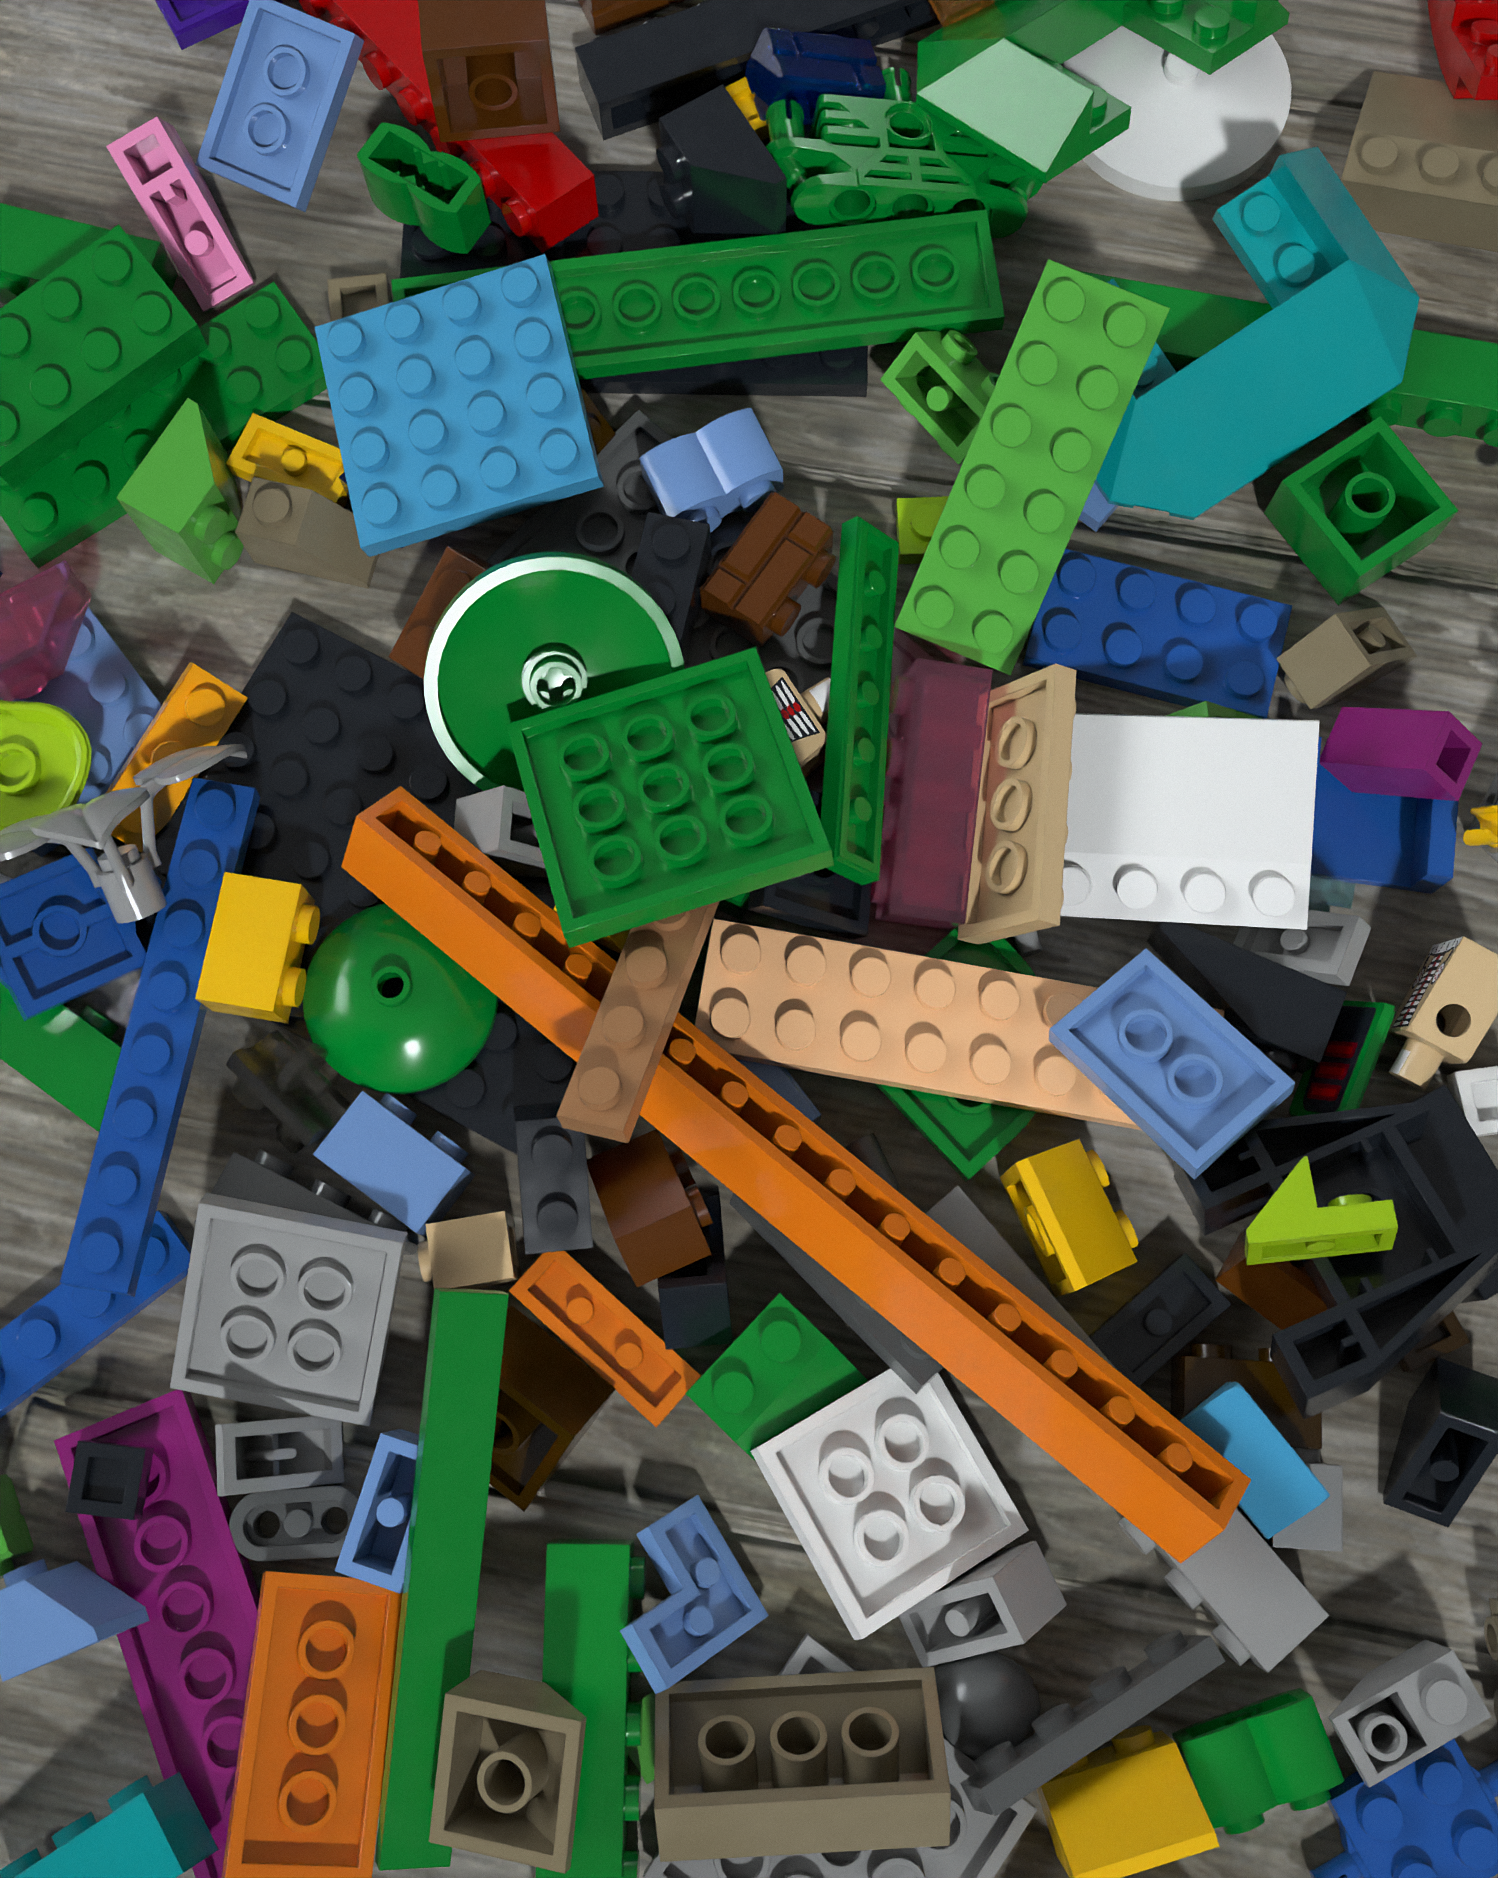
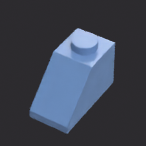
(58, 1614)

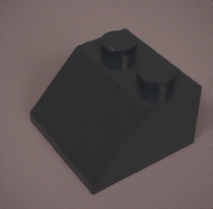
(719, 171)

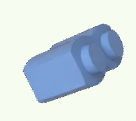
(713, 471)

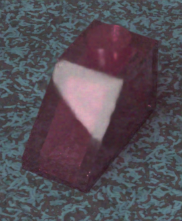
(39, 629)

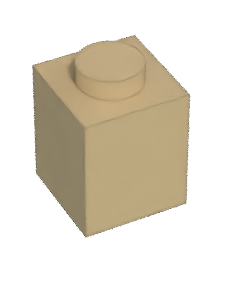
(470, 1252)

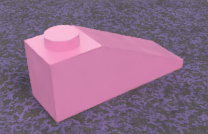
(182, 211)

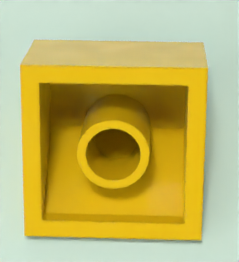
(1069, 1216)
(1126, 1808)

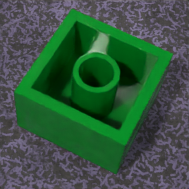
(1359, 510)

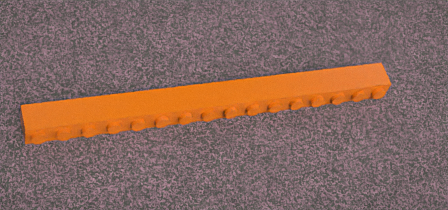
(812, 1189)

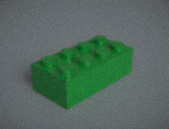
(85, 350)

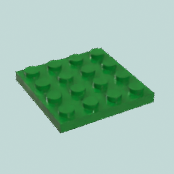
(666, 797)

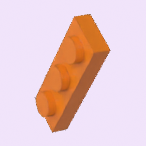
(605, 1334)

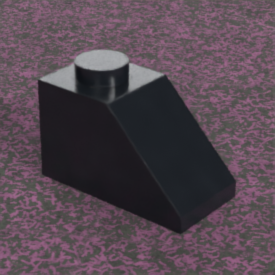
(697, 1295)
(1444, 1442)

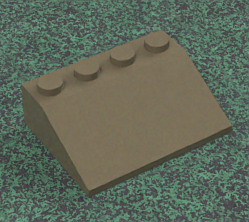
(1426, 162)

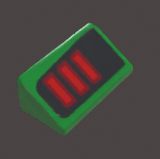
(1347, 1060)

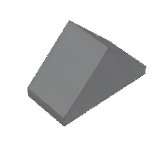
(278, 1454)

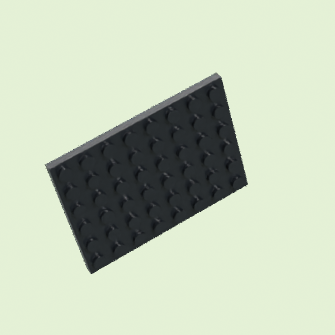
(322, 743)

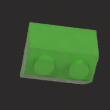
(187, 497)

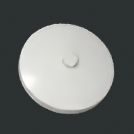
(1186, 127)

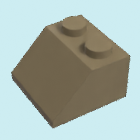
(508, 1771)

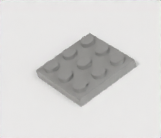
(287, 1309)

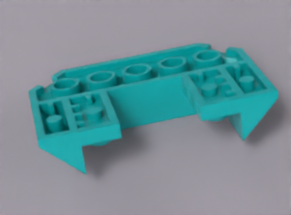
(1290, 376)

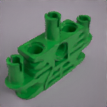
(891, 163)

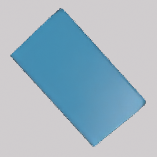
(1280, 1483)

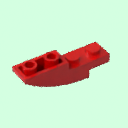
(1467, 46)

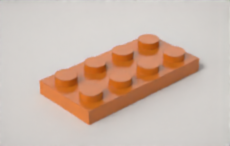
(313, 1729)

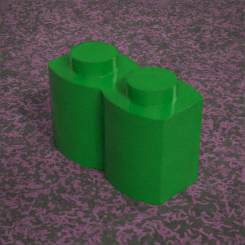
(424, 188)
(1260, 1760)

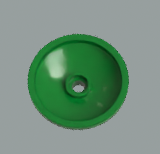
(401, 1040)

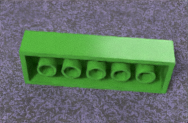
(1031, 466)

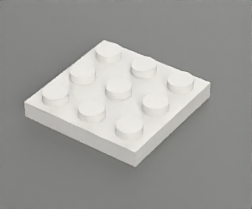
(888, 1497)

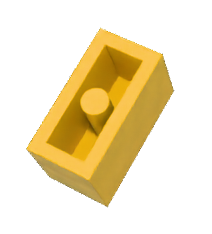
(258, 948)

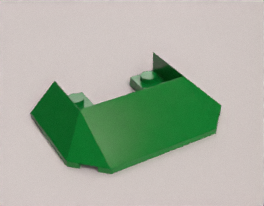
(1005, 81)

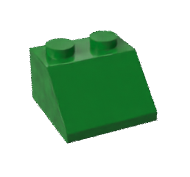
(773, 1377)

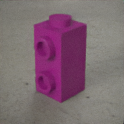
(1401, 752)

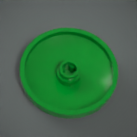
(531, 642)

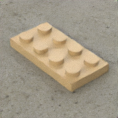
(1022, 808)

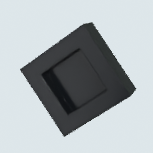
(109, 1480)

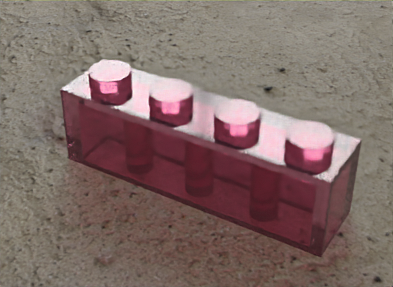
(932, 793)

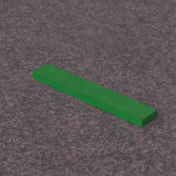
(859, 700)

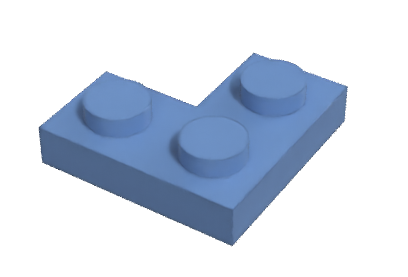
(708, 1598)

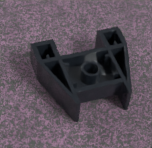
(1374, 1300)

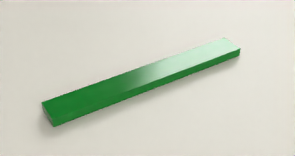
(441, 1562)

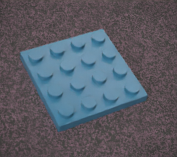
(457, 406)

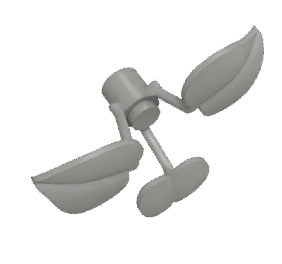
(123, 872)

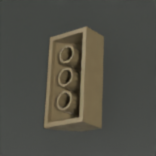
(800, 1765)

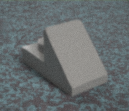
(1323, 951)

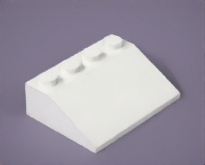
(1191, 819)

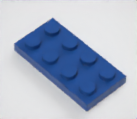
(1159, 635)

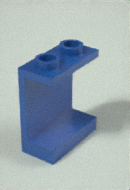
(1382, 837)

